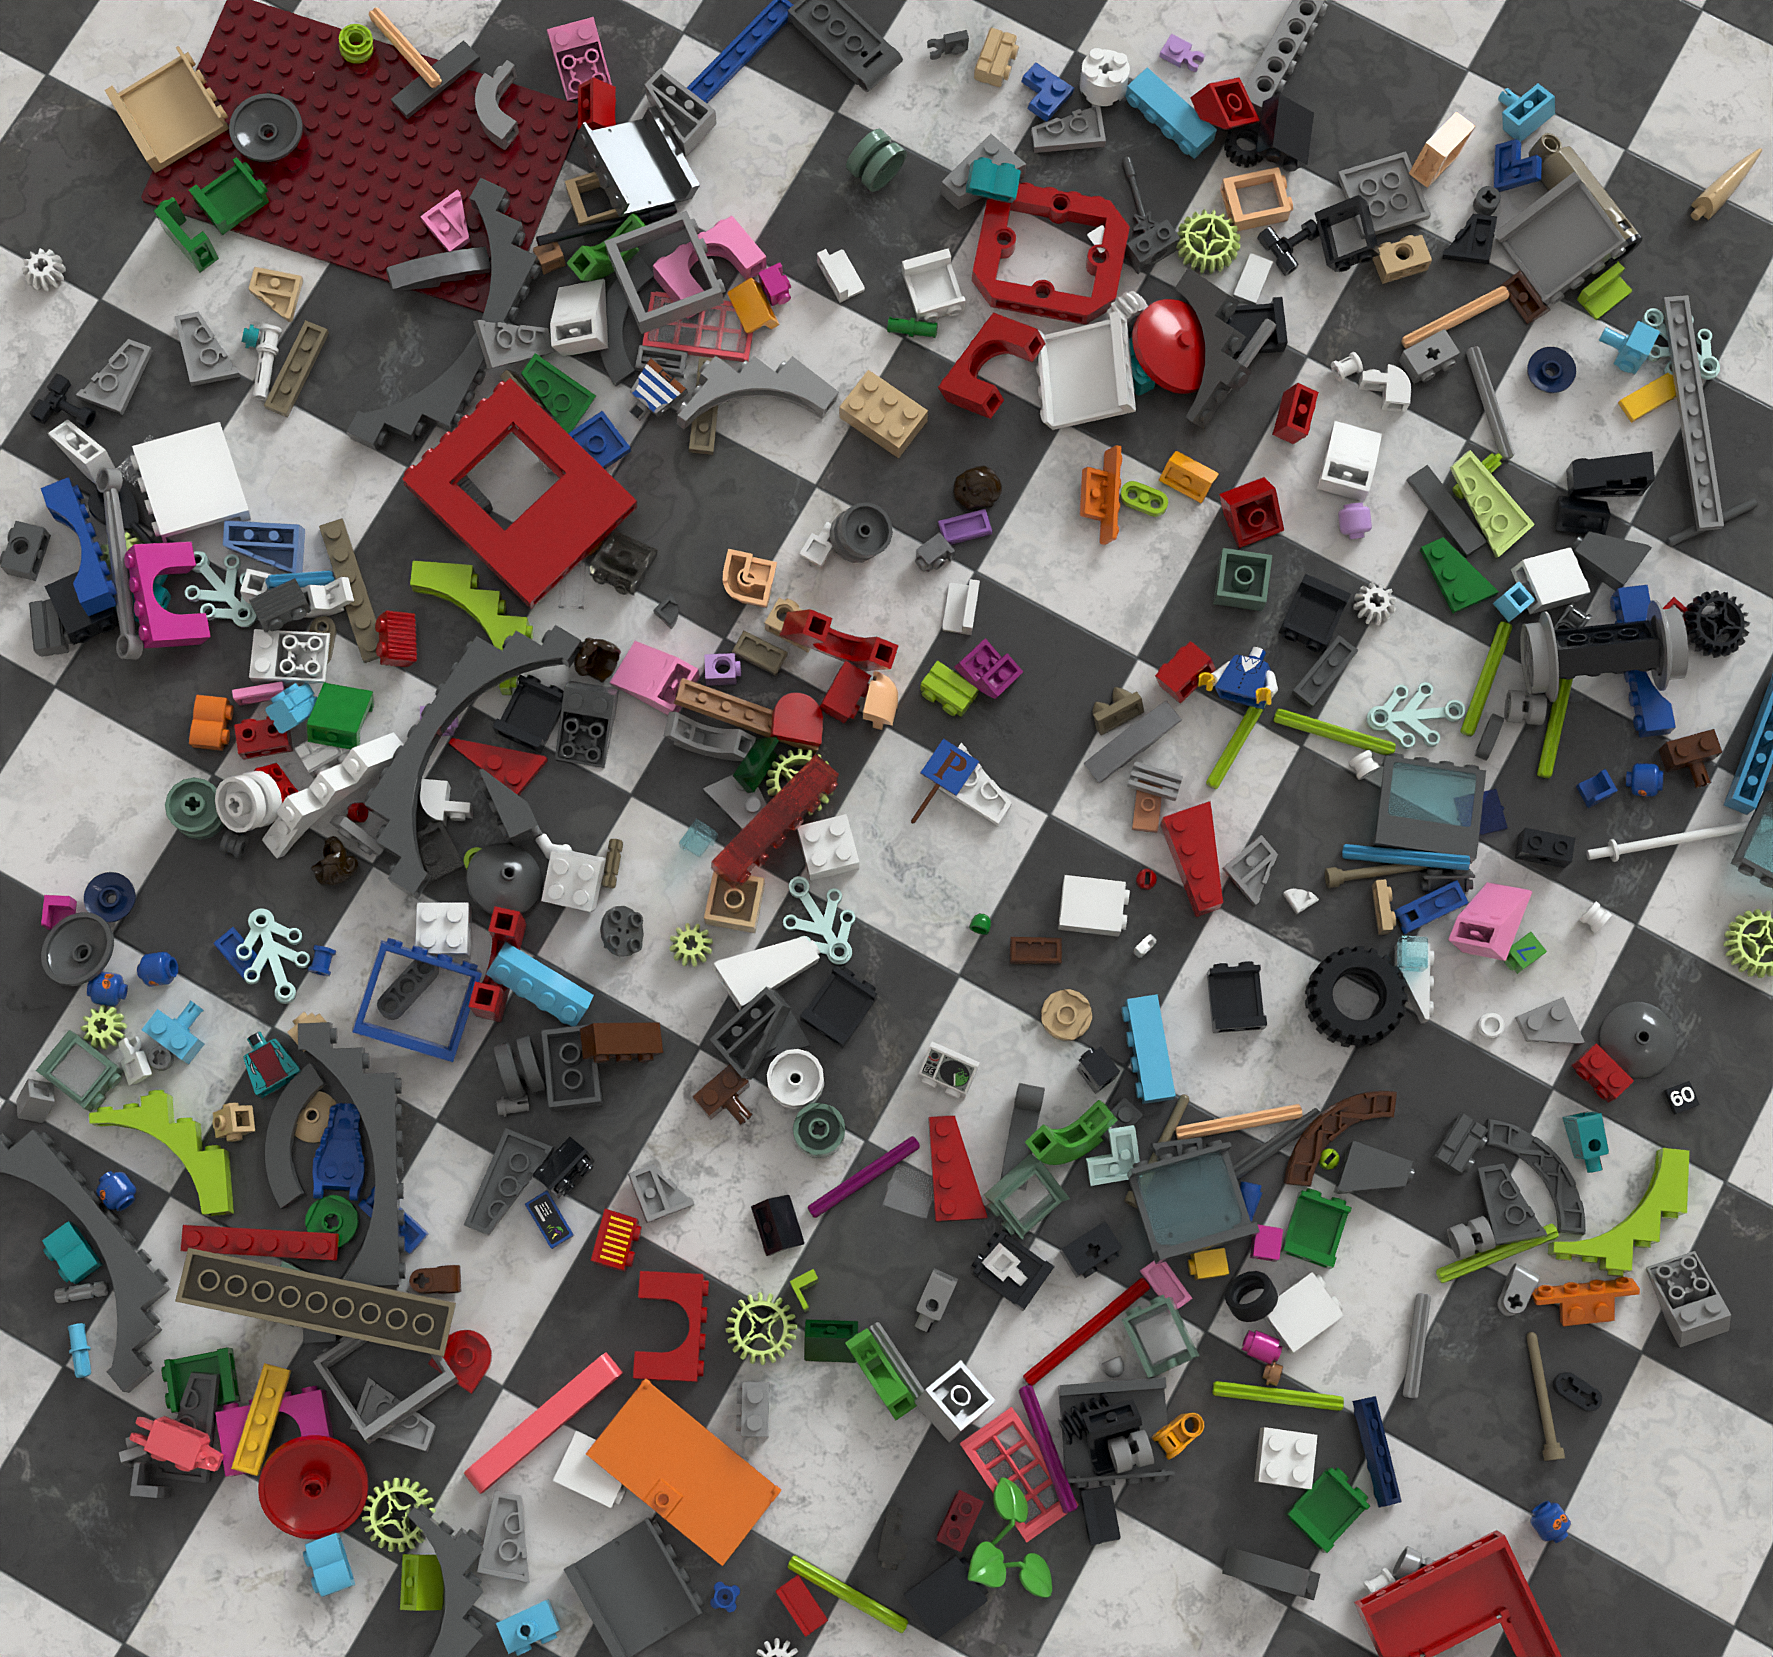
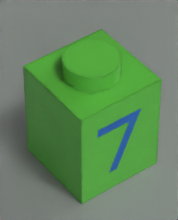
(1524, 953)

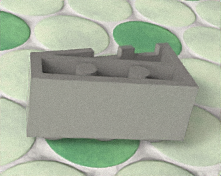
(954, 185)

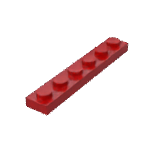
(260, 1242)

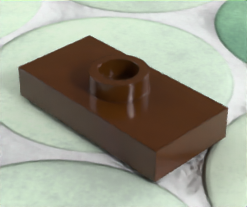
(1035, 950)

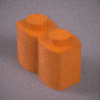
(210, 722)

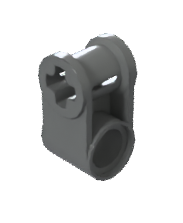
(1572, 618)

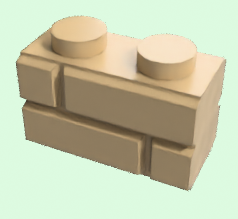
(995, 57)

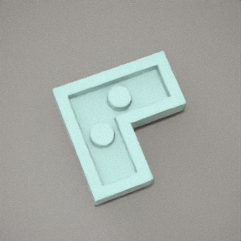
(1116, 1165)

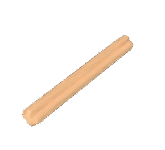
(405, 47)
(1456, 316)
(1239, 1122)

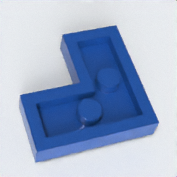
(1051, 91)
(1513, 171)

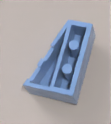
(268, 543)

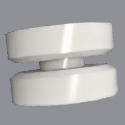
(248, 801)
(789, 1065)

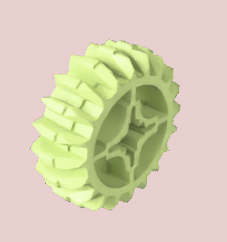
(1227, 242)
(782, 769)
(1738, 940)
(775, 1346)
(377, 1524)

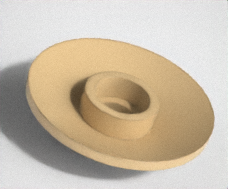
(312, 1130)

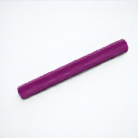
(863, 1177)
(1048, 1449)

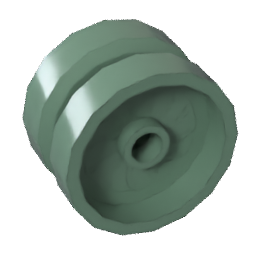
(876, 160)
(181, 806)

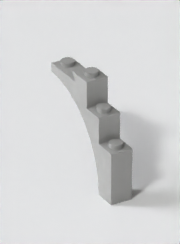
(755, 379)

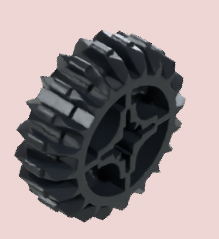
(1723, 607)

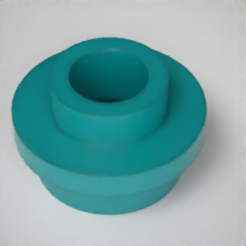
(250, 336)

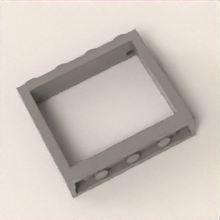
(678, 309)
(396, 1414)

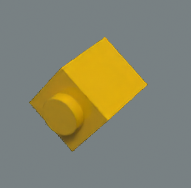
(1208, 1264)

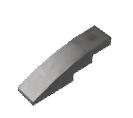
(438, 268)
(1133, 741)

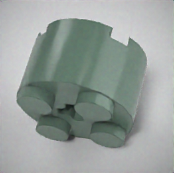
(823, 1116)

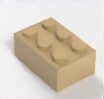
(883, 413)

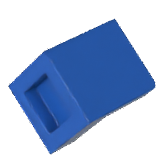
(1597, 788)

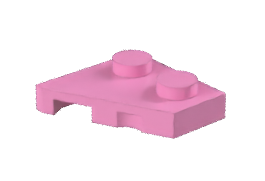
(448, 222)

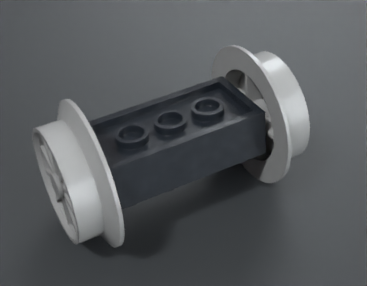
(1643, 646)

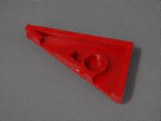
(508, 766)

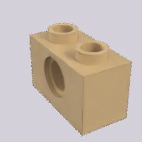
(1392, 268)

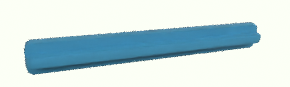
(1406, 857)

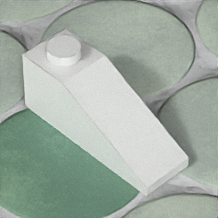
(81, 449)

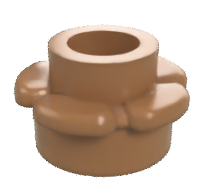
(1272, 1373)

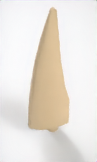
(1719, 191)

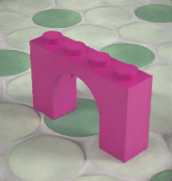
(157, 625)
(308, 1409)

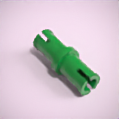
(912, 327)

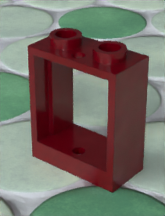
(966, 1511)

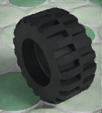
(1379, 973)

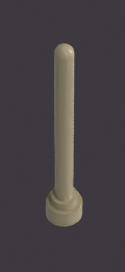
(1335, 876)
(1166, 1136)
(1552, 1449)

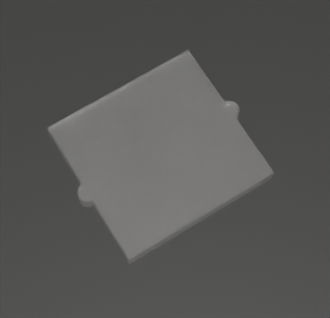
(910, 1192)

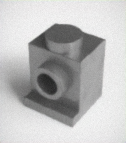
(934, 553)

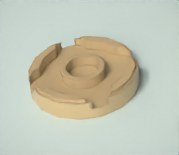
(1066, 1015)

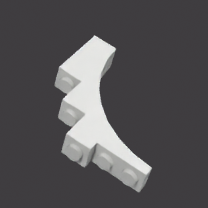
(329, 787)

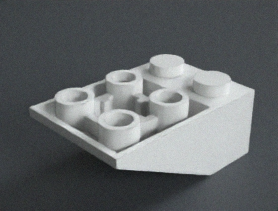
(580, 318)
(1349, 461)
(289, 657)

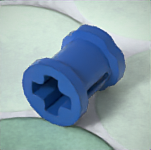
(321, 960)

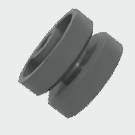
(861, 532)
(517, 1068)

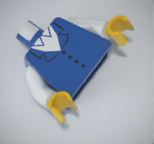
(1243, 680)

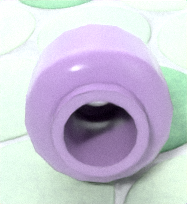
(1355, 520)

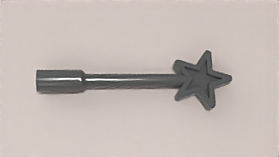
(1143, 221)

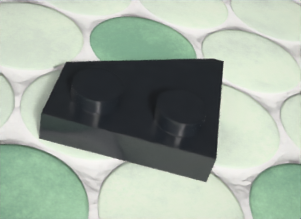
(1473, 241)

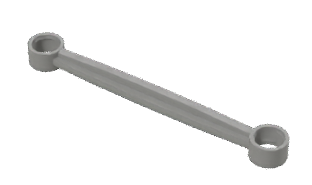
(109, 483)

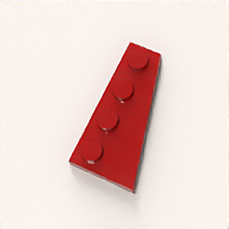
(952, 1175)

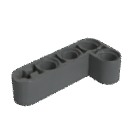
(1023, 1124)

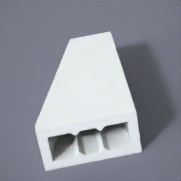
(770, 966)

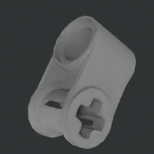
(1518, 1285)

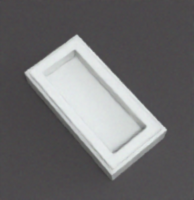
(1252, 279)

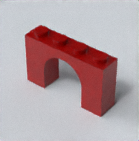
(996, 337)
(814, 632)
(489, 997)
(684, 1362)

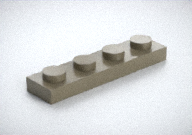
(296, 369)
(704, 426)

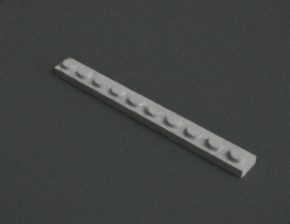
(1692, 413)

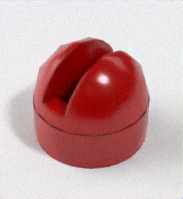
(362, 812)
(1140, 879)

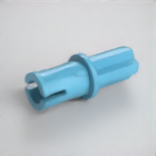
(79, 1350)

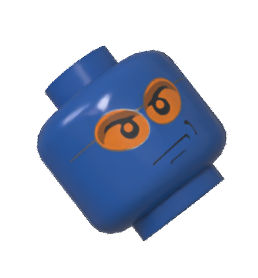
(1645, 780)
(157, 969)
(107, 989)
(116, 1191)
(1550, 1522)

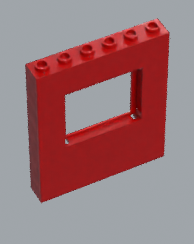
(555, 528)
(1457, 1601)

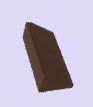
(1525, 297)

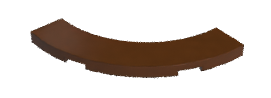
(1331, 1124)

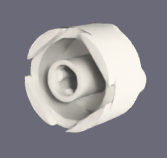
(1104, 76)

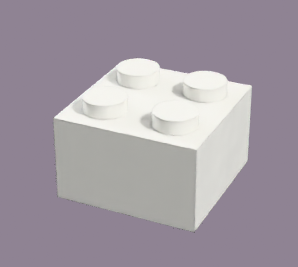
(828, 847)
(573, 879)
(444, 929)
(1285, 1458)

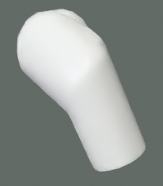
(546, 845)

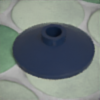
(1558, 362)
(104, 886)

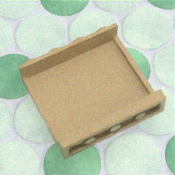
(169, 111)

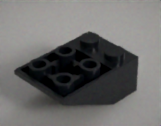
(565, 1168)

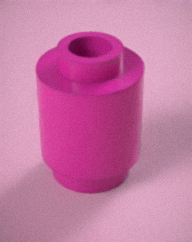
(1262, 1346)

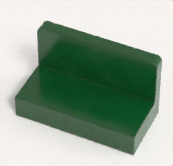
(756, 764)
(827, 1339)

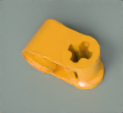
(1174, 1437)

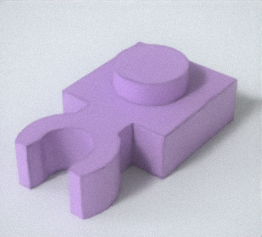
(1178, 51)

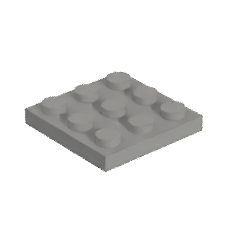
(1389, 190)

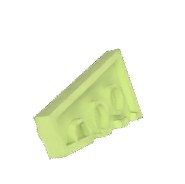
(1492, 506)

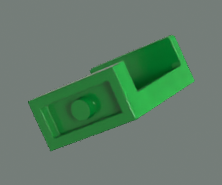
(231, 197)
(197, 250)
(339, 716)
(1315, 1228)
(177, 1373)
(1327, 1508)

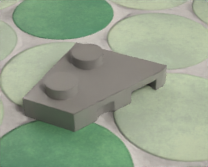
(1252, 868)
(1550, 1024)
(657, 1194)

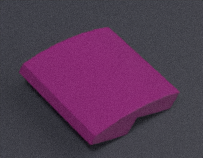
(988, 670)

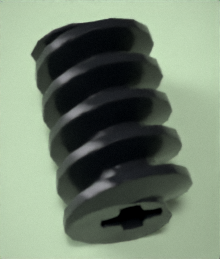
(1074, 1424)

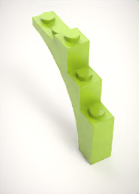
(457, 586)
(207, 1168)
(1665, 1195)

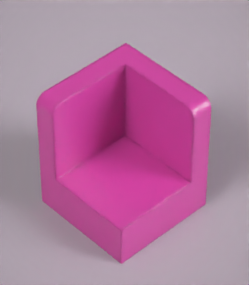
(56, 908)
(1267, 1243)

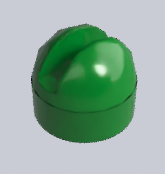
(980, 924)

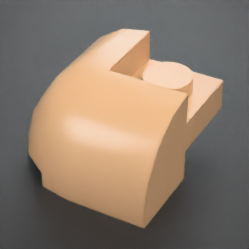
(748, 578)
(881, 701)

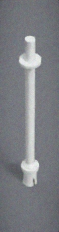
(1614, 850)

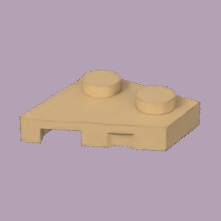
(277, 290)

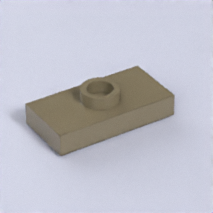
(760, 653)

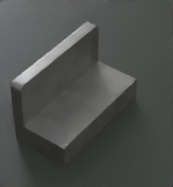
(141, 1483)

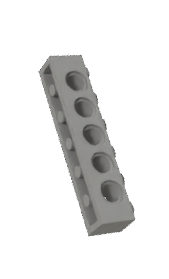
(1284, 40)

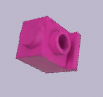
(775, 284)

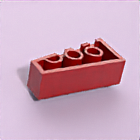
(1194, 851)

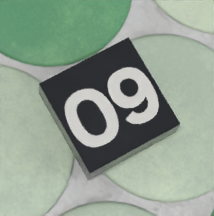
(1681, 1097)

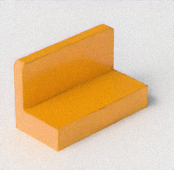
(752, 306)
(1188, 476)

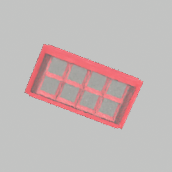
(705, 334)
(1010, 1452)

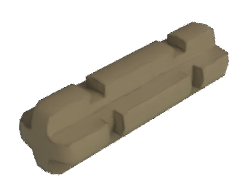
(612, 863)

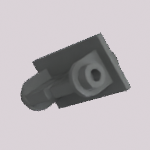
(1437, 877)

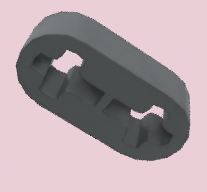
(1489, 737)

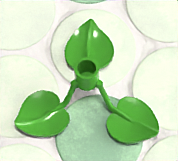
(987, 1561)

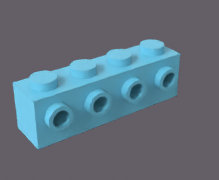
(1170, 113)
(539, 985)
(1149, 1049)

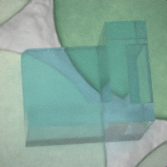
(698, 838)
(1412, 953)

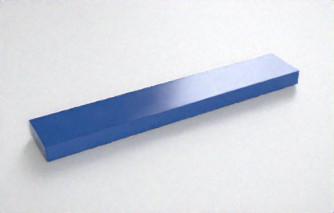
(740, 50)

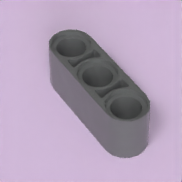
(405, 1000)

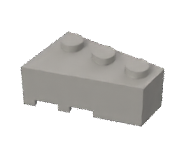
(682, 110)

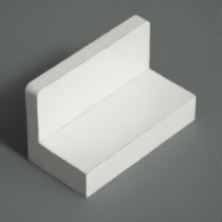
(840, 274)
(961, 607)

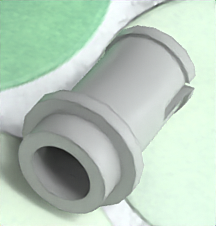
(506, 1106)

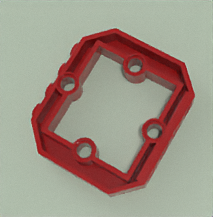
(1058, 305)

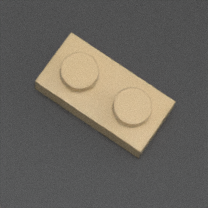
(1385, 917)

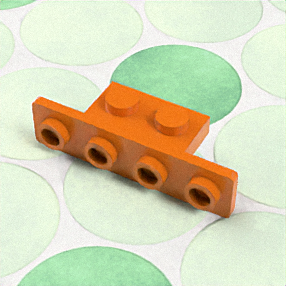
(1101, 494)
(1586, 1301)

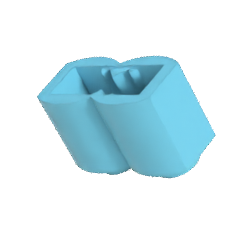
(329, 1565)

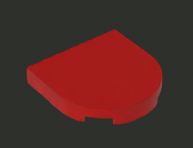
(797, 720)
(467, 1357)

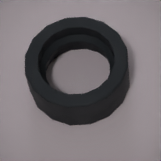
(1261, 1306)

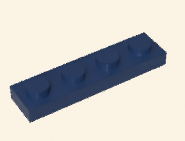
(1376, 1451)

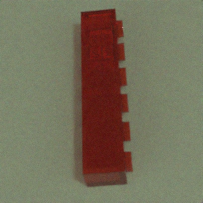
(775, 821)

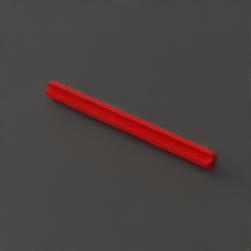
(1086, 1332)

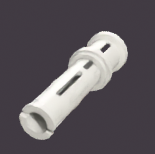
(267, 351)

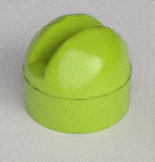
(1333, 1163)

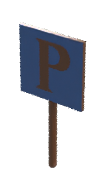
(947, 768)

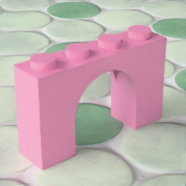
(724, 240)

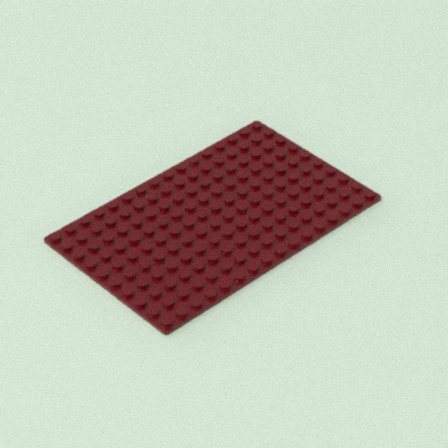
(362, 166)

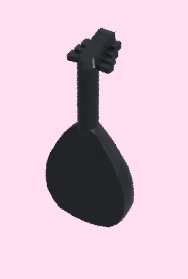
(128, 510)

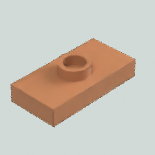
(1146, 810)

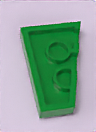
(558, 392)
(1455, 576)

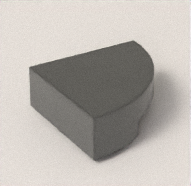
(668, 611)

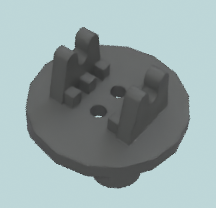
(622, 931)

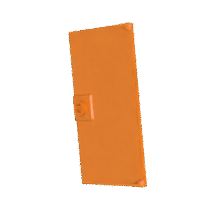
(683, 1472)

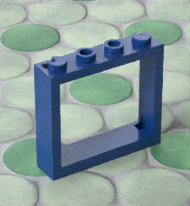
(404, 1040)

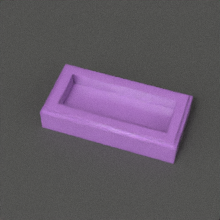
(965, 527)

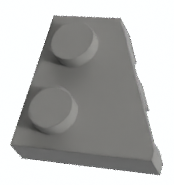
(351, 830)

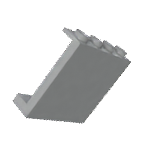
(1561, 239)

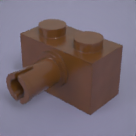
(1692, 753)
(722, 1094)

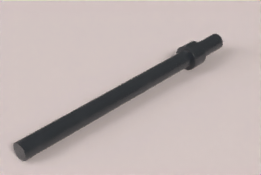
(650, 215)

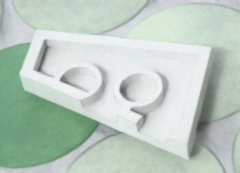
(982, 795)

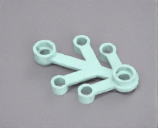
(1705, 358)
(224, 592)
(1411, 716)
(821, 924)
(271, 950)

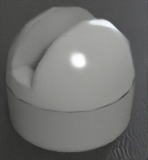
(1113, 1367)

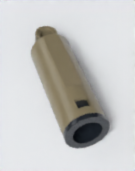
(1560, 163)

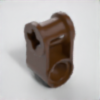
(441, 1280)

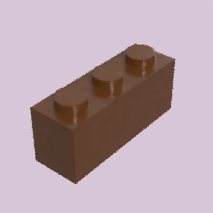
(621, 1041)

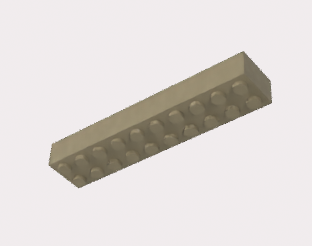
(315, 1302)

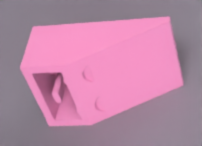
(578, 55)
(653, 676)
(1490, 921)

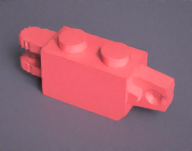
(177, 1444)

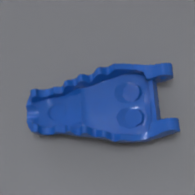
(340, 1158)

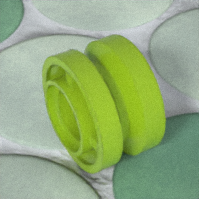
(356, 53)

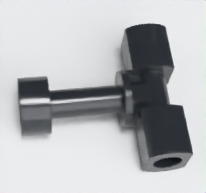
(1283, 247)
(56, 401)

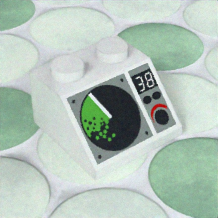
(948, 1070)

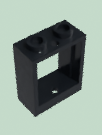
(1338, 213)

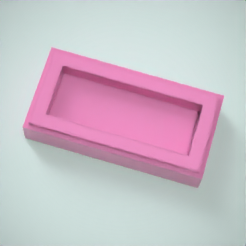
(257, 693)
(1165, 1283)

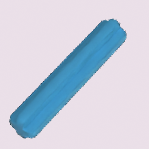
(303, 579)

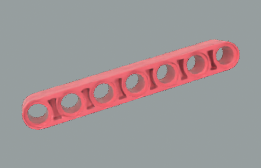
(543, 1423)

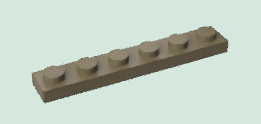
(346, 565)

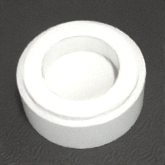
(1490, 1025)

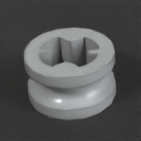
(169, 1058)

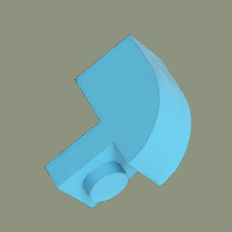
(1514, 601)

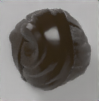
(977, 487)
(597, 659)
(336, 866)

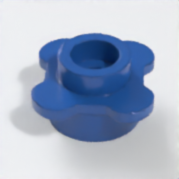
(731, 1592)

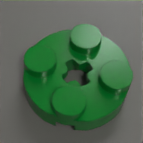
(328, 1207)

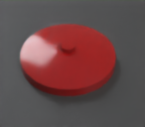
(1170, 345)
(313, 1487)

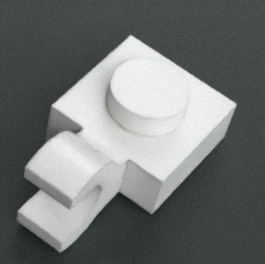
(818, 547)
(135, 1062)
(1004, 1264)

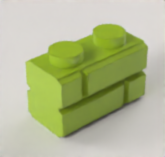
(948, 689)

